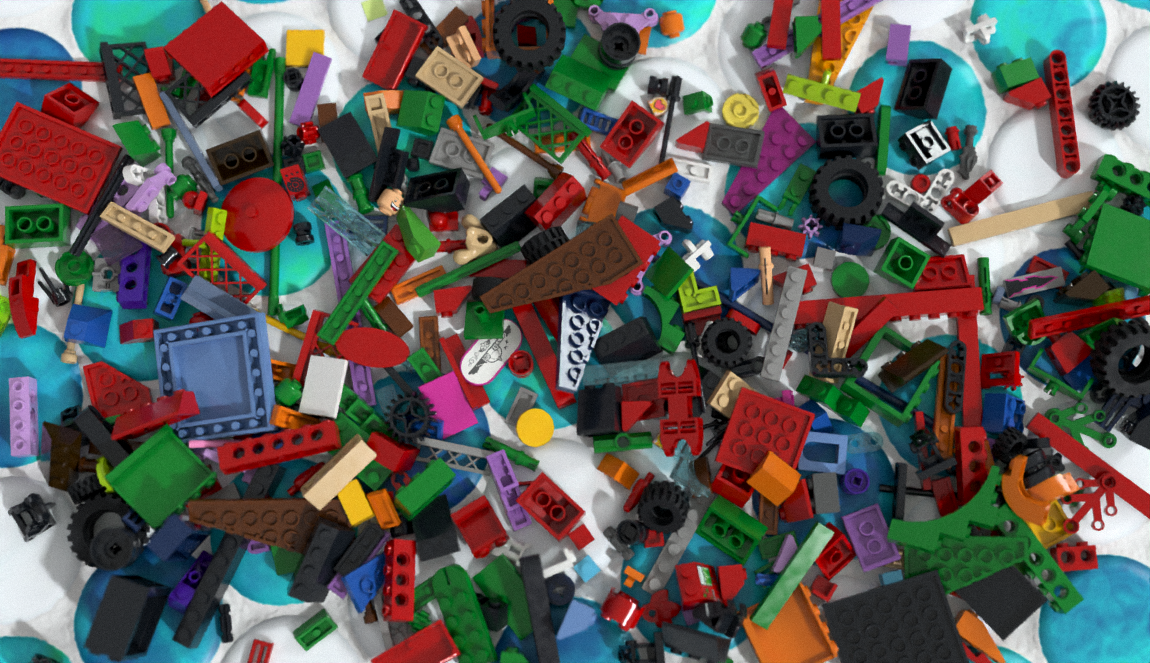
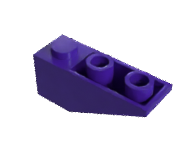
(186, 588)

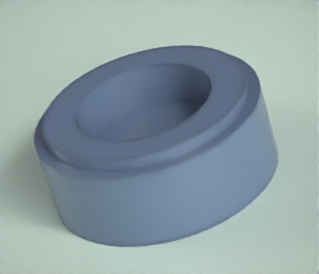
(997, 296)

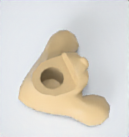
(478, 241)

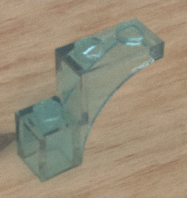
(684, 471)

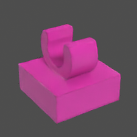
(788, 397)

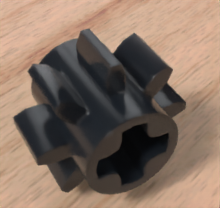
(292, 145)
(1134, 205)

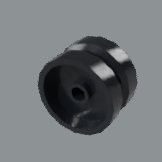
(1033, 473)

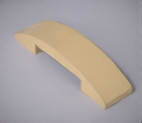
(378, 116)

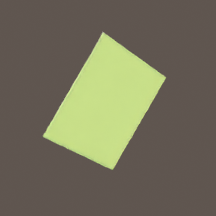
(374, 9)

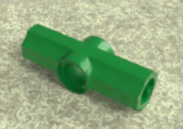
(609, 443)

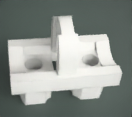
(985, 26)
(693, 252)

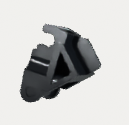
(38, 512)
(721, 618)

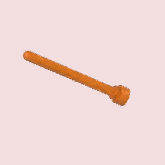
(455, 123)

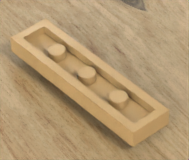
(137, 227)

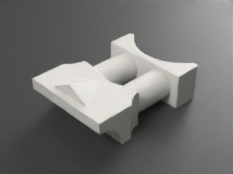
(510, 555)

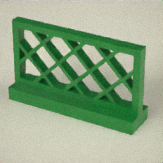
(562, 114)

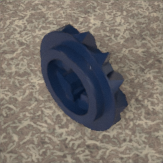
(568, 592)

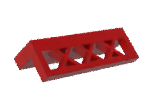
(454, 351)

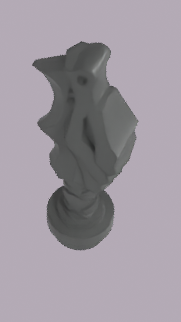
(968, 157)
(188, 163)

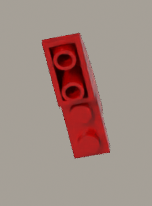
(21, 300)

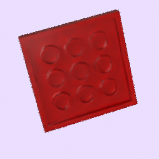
(762, 426)

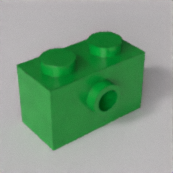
(1014, 75)

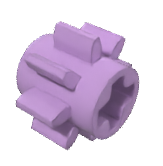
(814, 224)

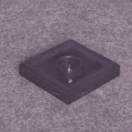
(115, 243)

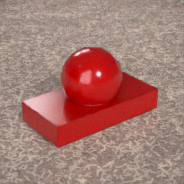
(195, 201)
(443, 221)

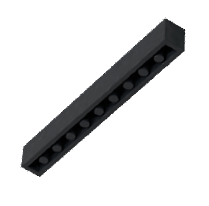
(223, 565)

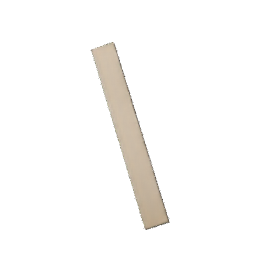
(1018, 219)

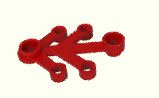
(1092, 500)

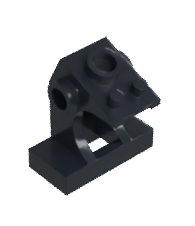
(933, 463)
(655, 650)

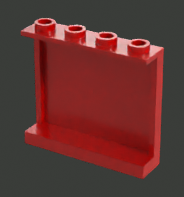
(216, 48)

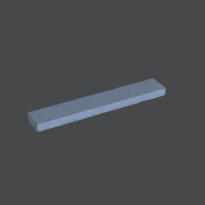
(191, 142)

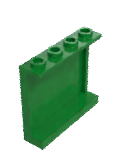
(1119, 247)
(160, 478)

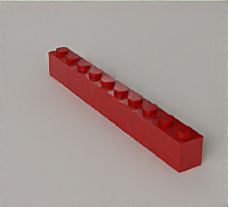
(910, 305)

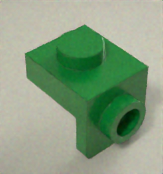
(697, 103)
(292, 317)

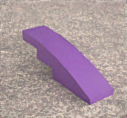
(508, 489)

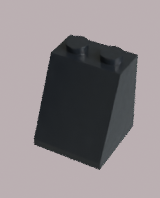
(599, 411)

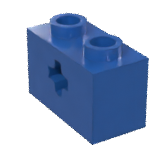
(170, 299)

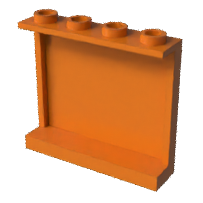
(793, 635)

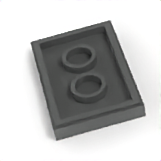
(733, 145)

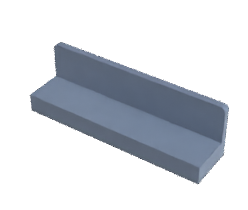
(214, 300)

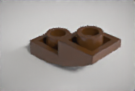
(326, 114)
(393, 317)
(703, 472)

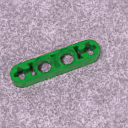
(883, 129)

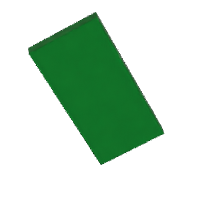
(505, 583)

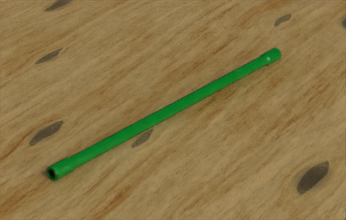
(280, 68)

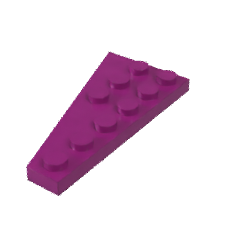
(782, 146)

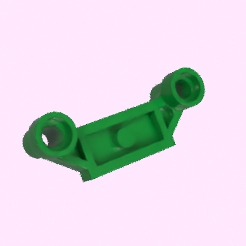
(1104, 192)

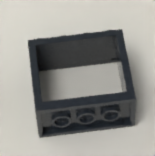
(127, 617)

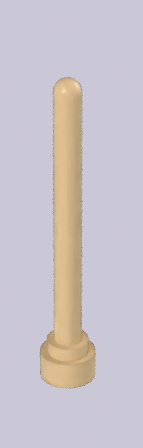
(69, 355)

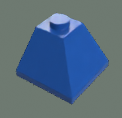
(88, 325)

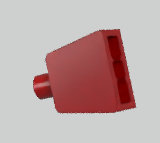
(1066, 351)

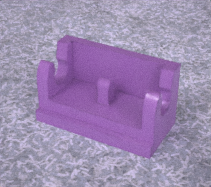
(898, 44)

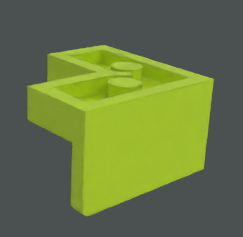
(693, 299)

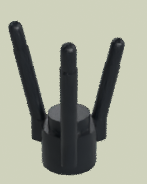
(58, 296)
(718, 432)

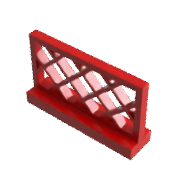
(231, 258)
(310, 343)

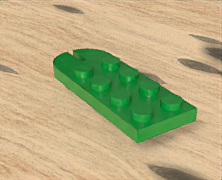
(463, 615)

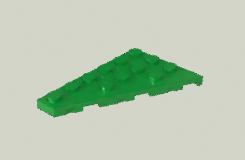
(968, 561)

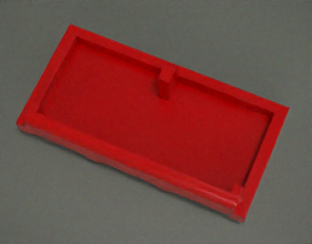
(394, 51)
(426, 646)

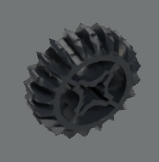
(1126, 111)
(411, 408)

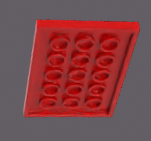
(55, 158)

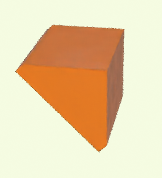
(774, 479)

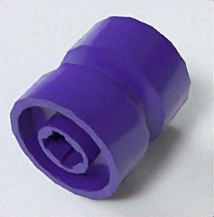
(854, 481)

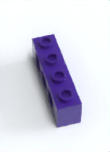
(138, 296)

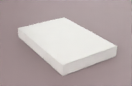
(323, 386)

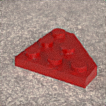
(114, 391)

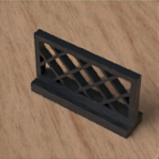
(111, 76)
(214, 103)

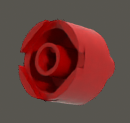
(622, 609)

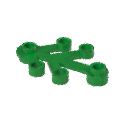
(1076, 426)

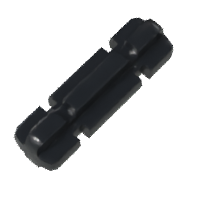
(225, 623)

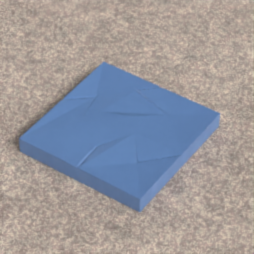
(227, 370)

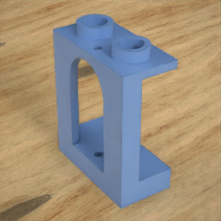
(840, 454)

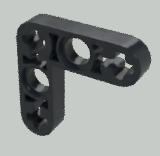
(823, 360)

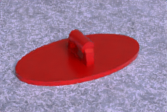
(372, 347)

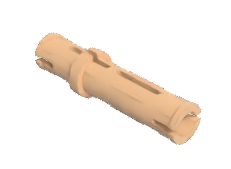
(765, 252)

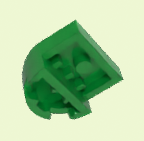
(1018, 321)

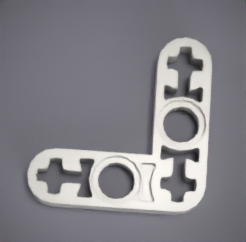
(920, 199)
(157, 208)

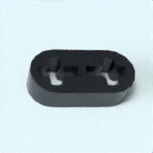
(1036, 443)

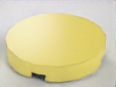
(740, 111)

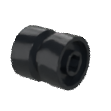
(632, 532)

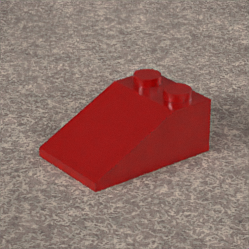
(632, 134)
(732, 485)
(551, 507)

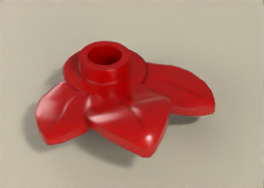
(664, 609)

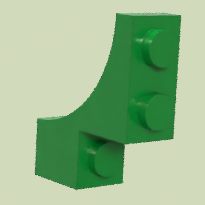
(670, 335)
(830, 397)

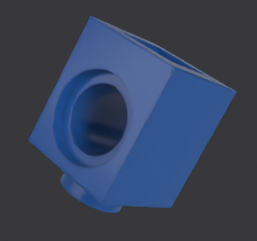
(677, 186)

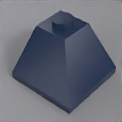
(857, 240)

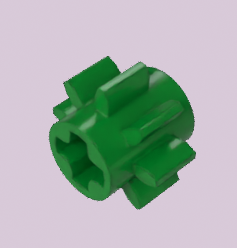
(420, 621)

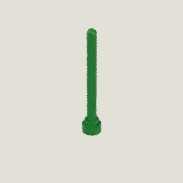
(169, 136)

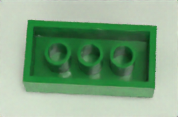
(374, 473)

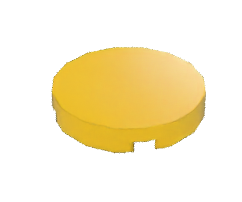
(534, 427)

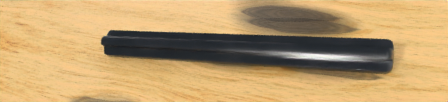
(104, 200)

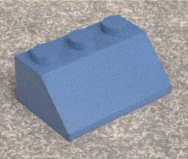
(576, 619)

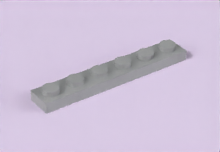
(783, 323)
(676, 546)

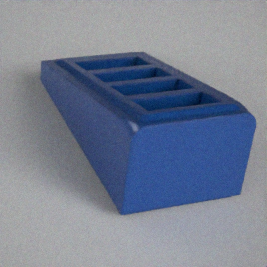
(591, 113)

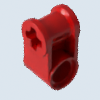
(961, 207)

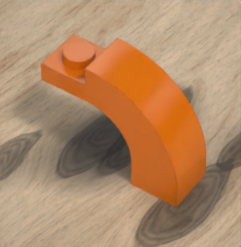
(1054, 488)
(1018, 498)

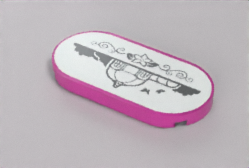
(489, 356)

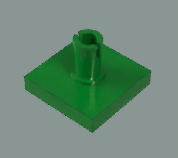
(482, 323)

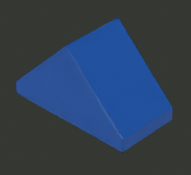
(741, 280)
(821, 420)

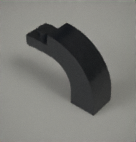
(511, 94)

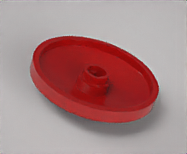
(257, 215)

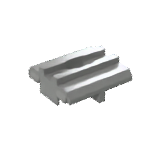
(100, 280)

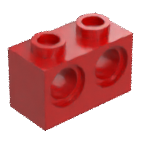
(1073, 553)

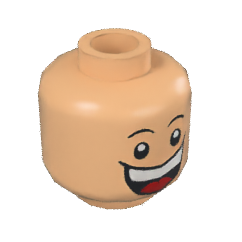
(390, 201)

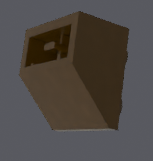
(1082, 289)

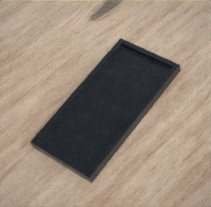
(1002, 598)

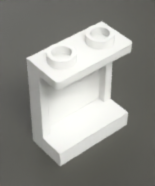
(561, 566)

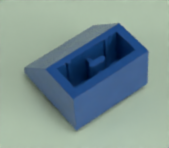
(1002, 412)

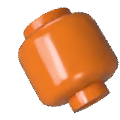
(671, 24)

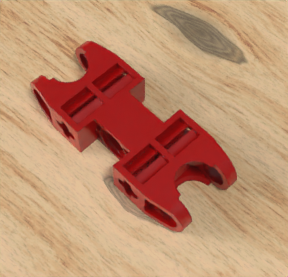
(680, 408)

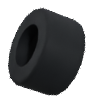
(482, 285)

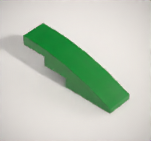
(363, 413)

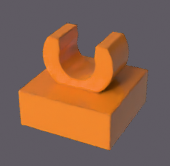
(632, 576)

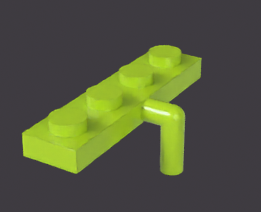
(822, 91)
(216, 223)

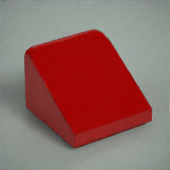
(526, 36)

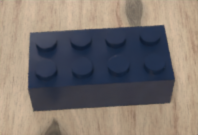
(177, 538)

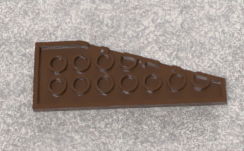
(583, 262)
(267, 520)

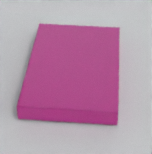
(449, 403)

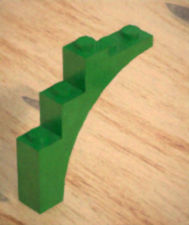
(978, 512)

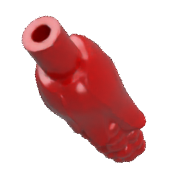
(302, 478)
(636, 493)

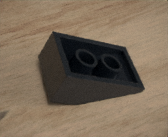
(348, 145)
(438, 191)
(1137, 426)
(435, 530)

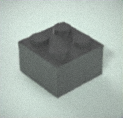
(823, 493)

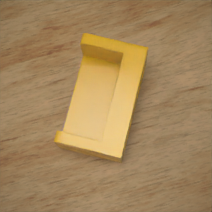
(355, 503)

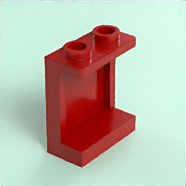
(480, 527)

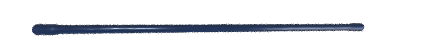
(767, 325)

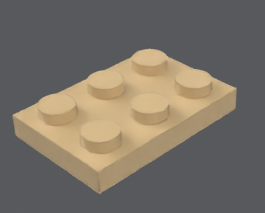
(449, 77)
(726, 393)

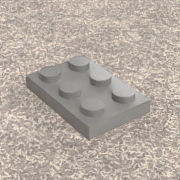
(452, 153)

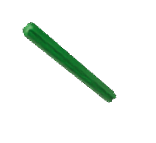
(468, 269)

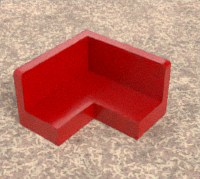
(391, 453)

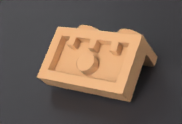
(463, 47)

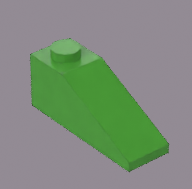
(416, 235)

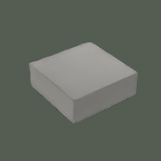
(824, 258)

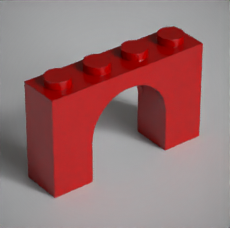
(645, 246)

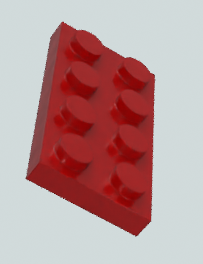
(395, 271)

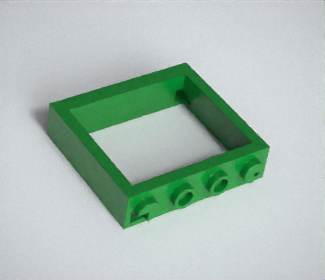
(873, 402)

